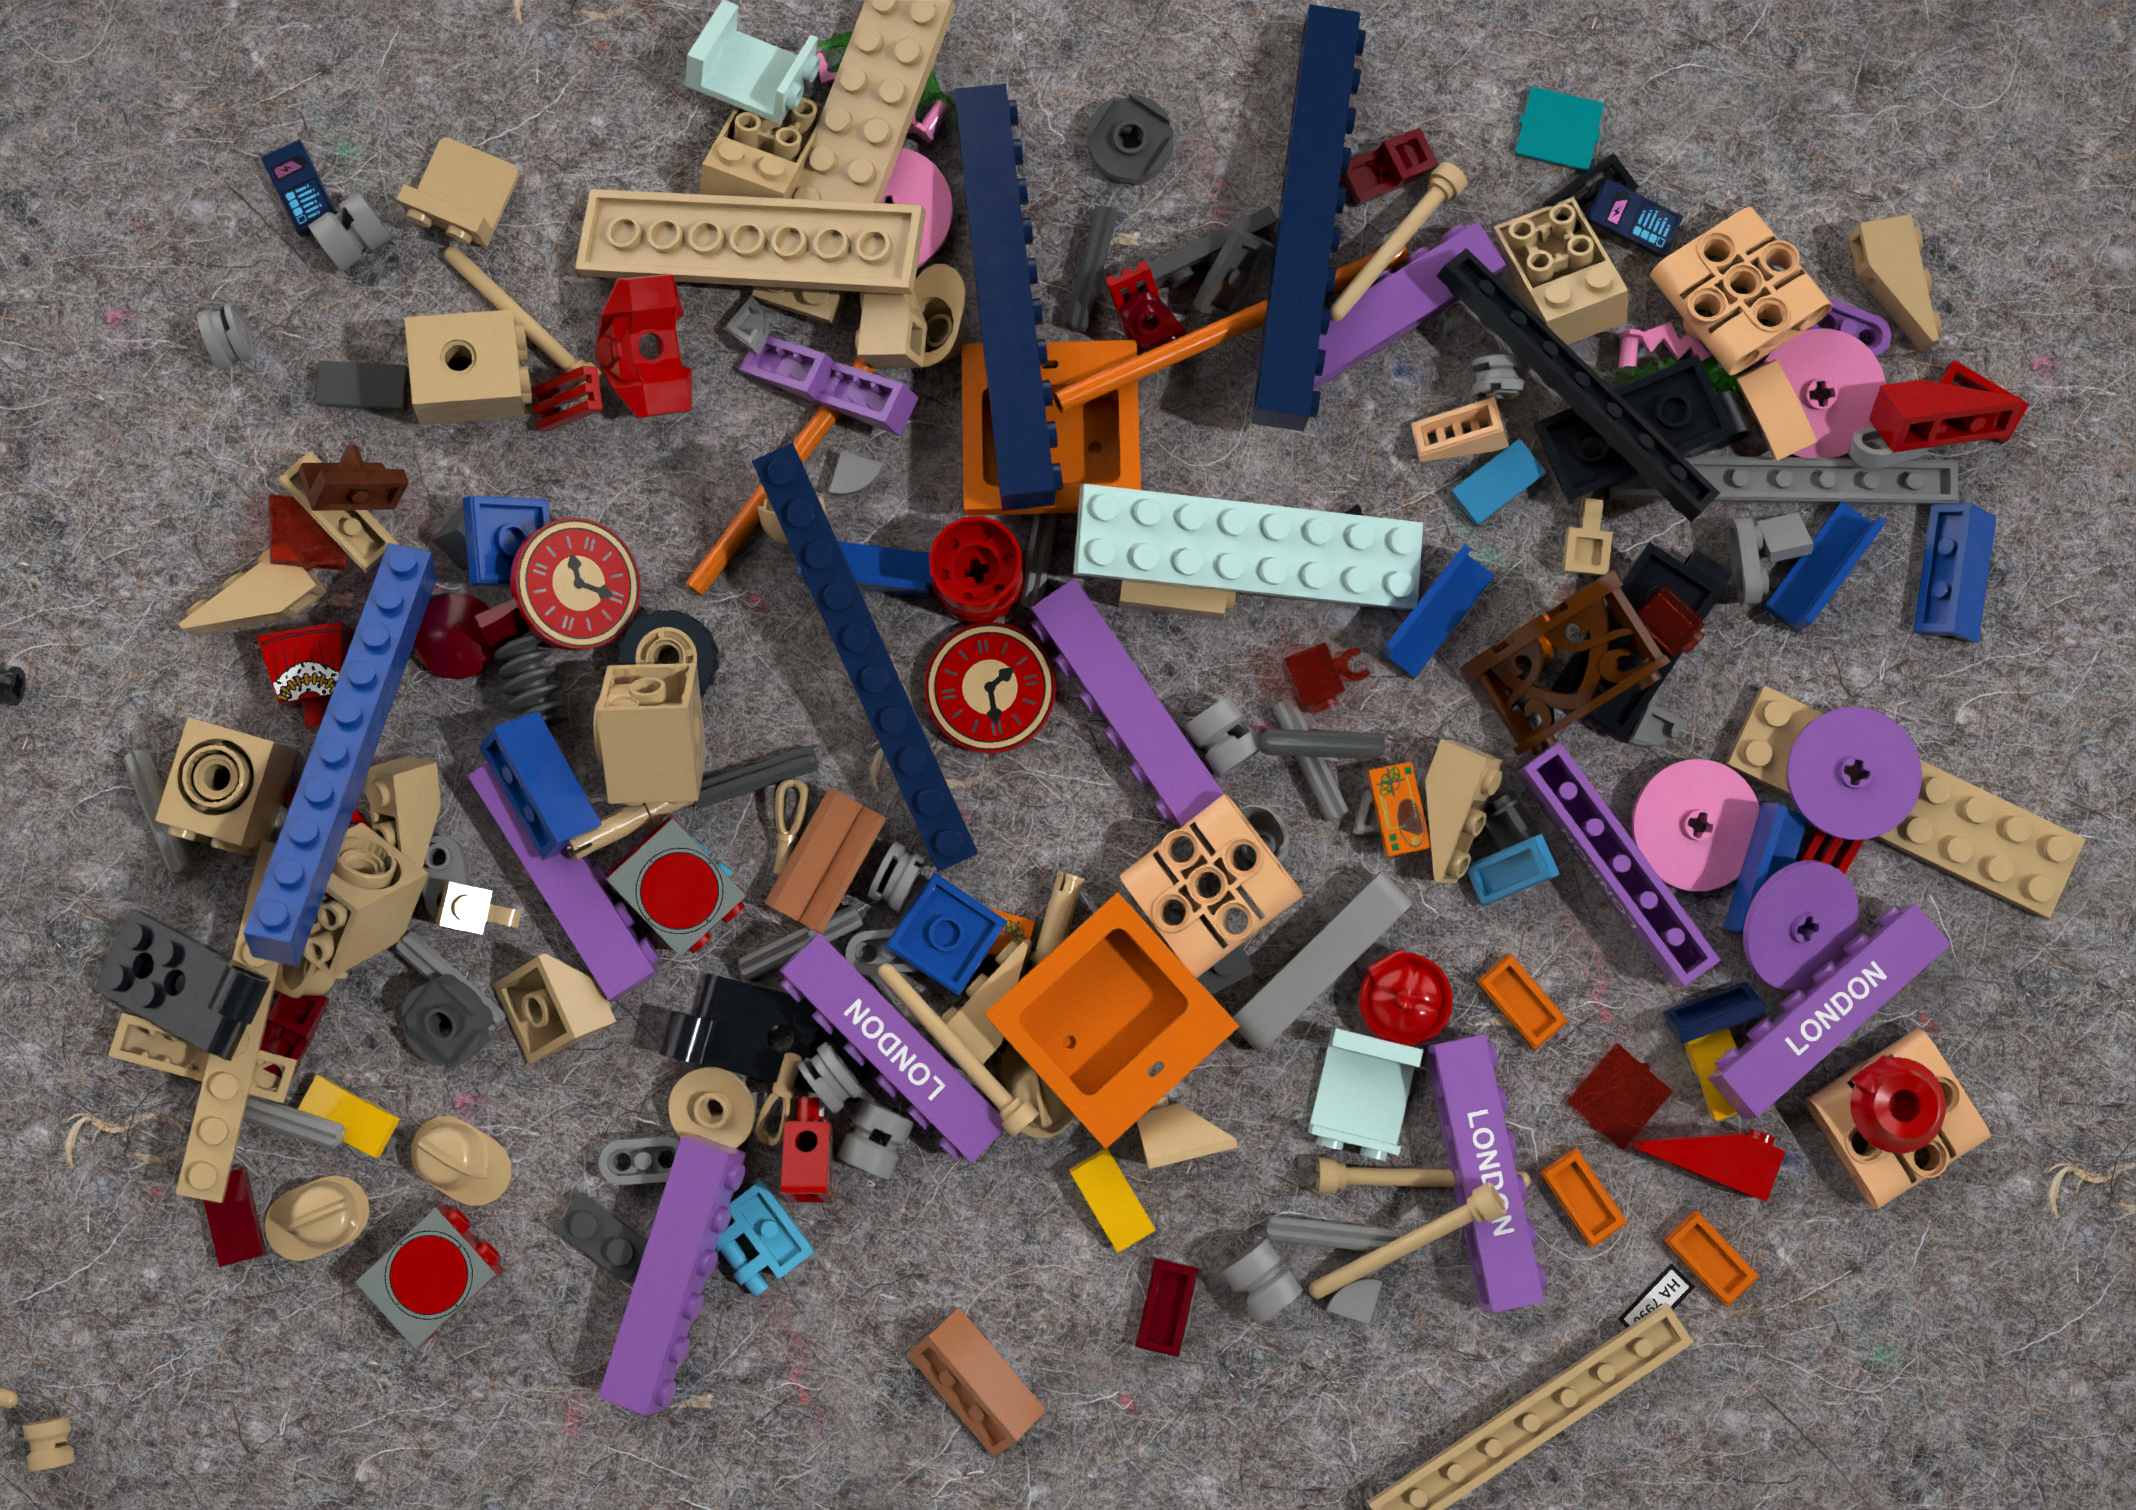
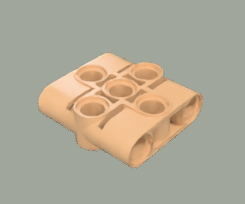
(1747, 250)
(1156, 887)
(1885, 1174)

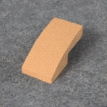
(1776, 409)

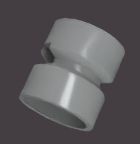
(350, 231)
(1223, 736)
(868, 1153)
(1260, 1279)

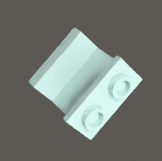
(747, 69)
(1363, 1093)

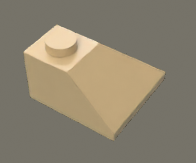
(552, 1006)
(1177, 1134)

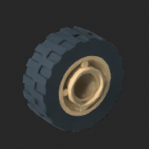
(676, 630)

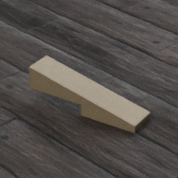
(155, 1047)

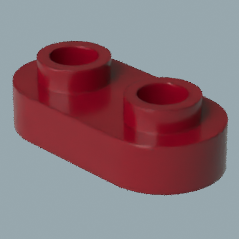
(1157, 330)

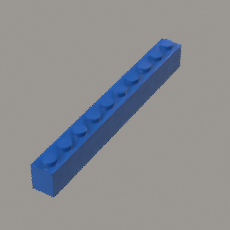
(340, 757)

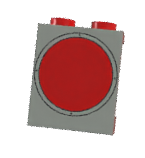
(676, 887)
(430, 1274)

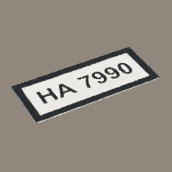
(1667, 1288)

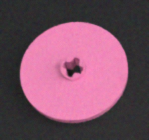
(920, 182)
(1845, 369)
(1683, 793)

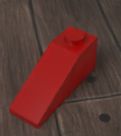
(1940, 414)
(1730, 1159)

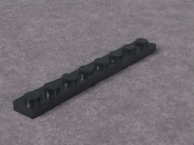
(1578, 384)

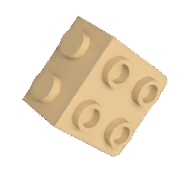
(461, 192)

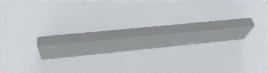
(1813, 481)

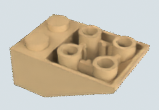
(759, 155)
(1563, 272)

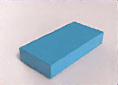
(1498, 482)
(1512, 870)

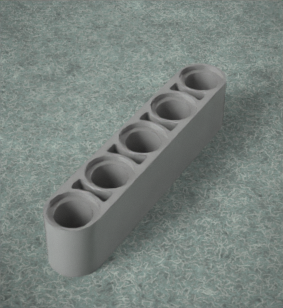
(1321, 961)

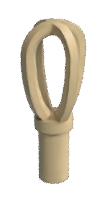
(785, 838)
(782, 1088)

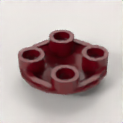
(451, 638)

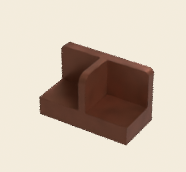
(352, 484)

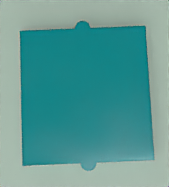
(1559, 129)

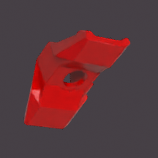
(631, 311)

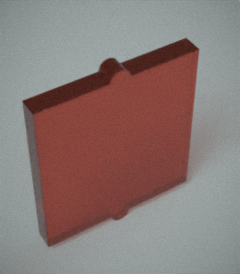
(299, 538)
(1619, 1096)

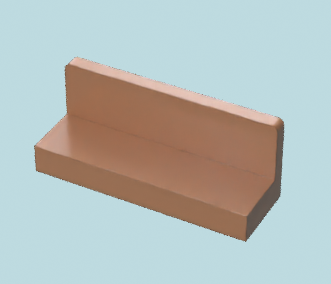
(825, 860)
(976, 1382)

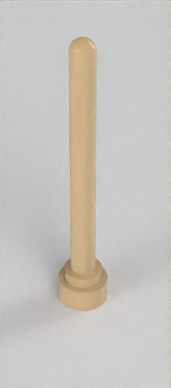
(1444, 185)
(503, 301)
(1013, 1111)
(1336, 1176)
(1481, 1206)

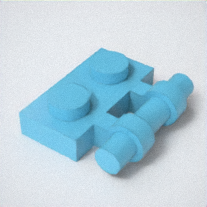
(769, 1230)

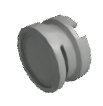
(226, 335)
(1501, 377)
(901, 880)
(830, 1078)

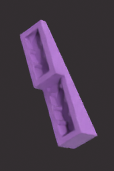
(832, 384)

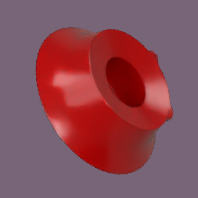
(1405, 998)
(1897, 1104)

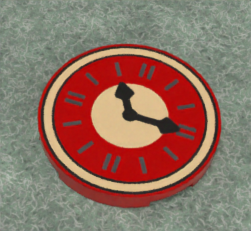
(575, 584)
(990, 687)

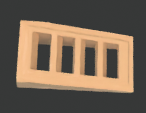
(1475, 442)

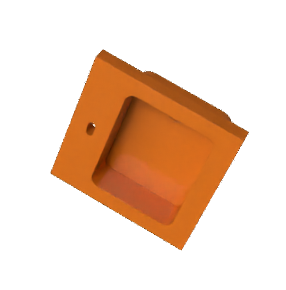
(1094, 439)
(1107, 1013)

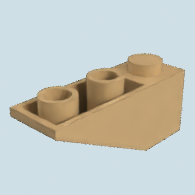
(1892, 271)
(891, 331)
(254, 598)
(1456, 800)
(405, 804)
(970, 1022)

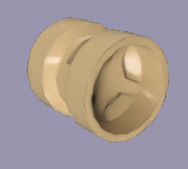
(48, 1443)

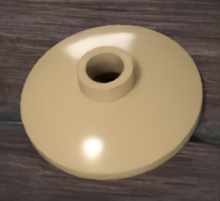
(692, 1109)

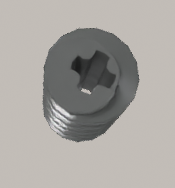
(529, 679)

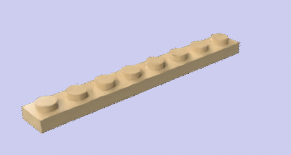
(226, 1082)
(1539, 1415)

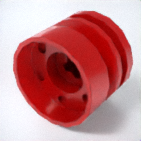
(972, 545)

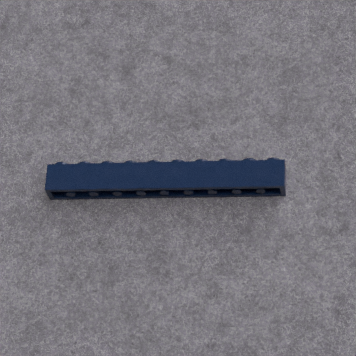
(1306, 219)
(1005, 298)
(865, 656)

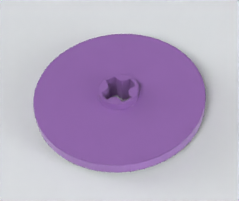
(1824, 791)
(1803, 896)

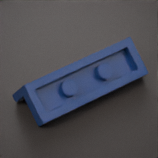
(887, 569)
(1955, 571)
(1818, 575)
(1437, 613)
(539, 783)
(1771, 848)

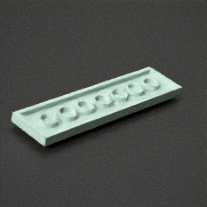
(1247, 547)

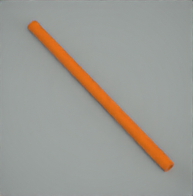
(1190, 344)
(748, 516)

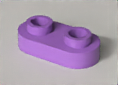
(1857, 321)

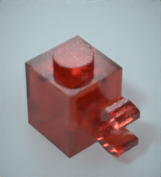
(1670, 622)
(1317, 677)

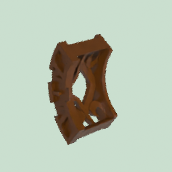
(1499, 668)

